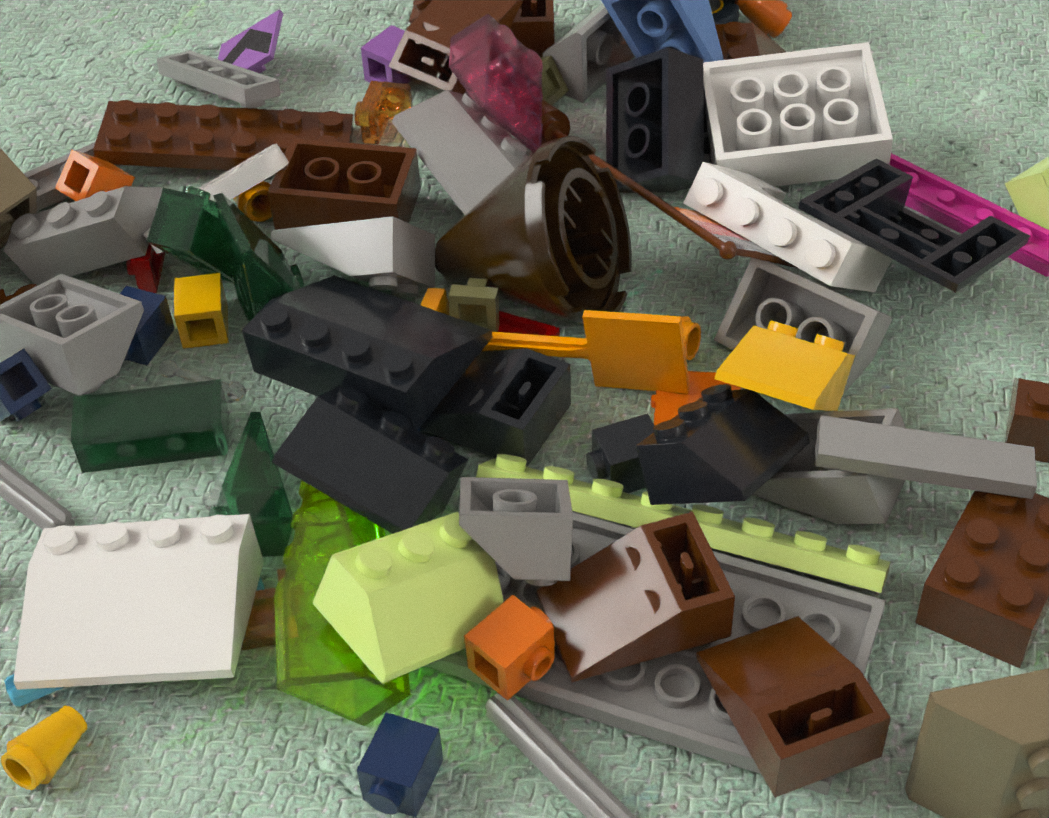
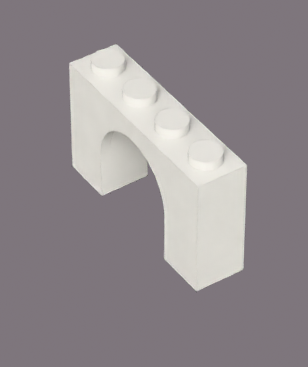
(759, 215)

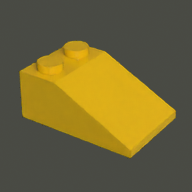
(789, 367)

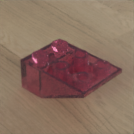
(501, 77)

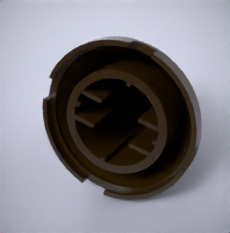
(546, 235)

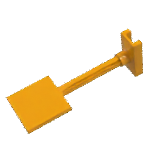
(622, 347)

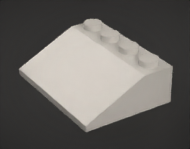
(796, 114)
(137, 602)

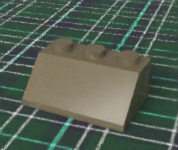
(985, 750)

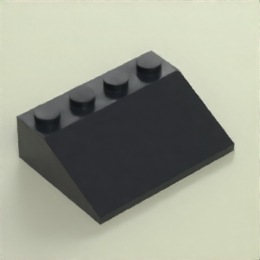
(365, 341)

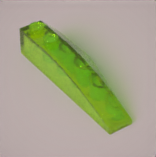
(310, 653)

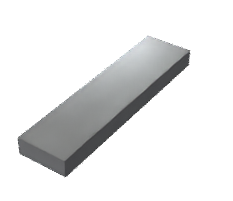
(926, 457)

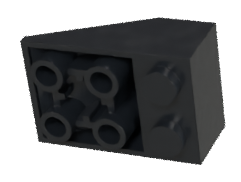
(504, 403)

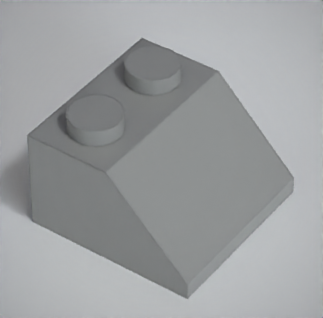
(521, 525)

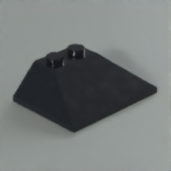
(872, 210)

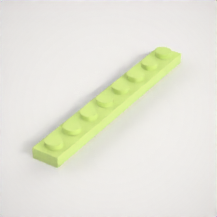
(750, 539)

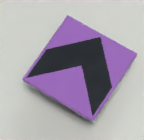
(254, 45)

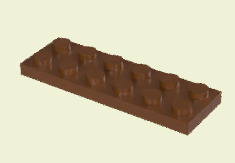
(206, 134)

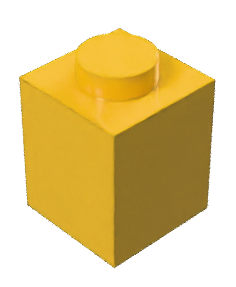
(201, 310)

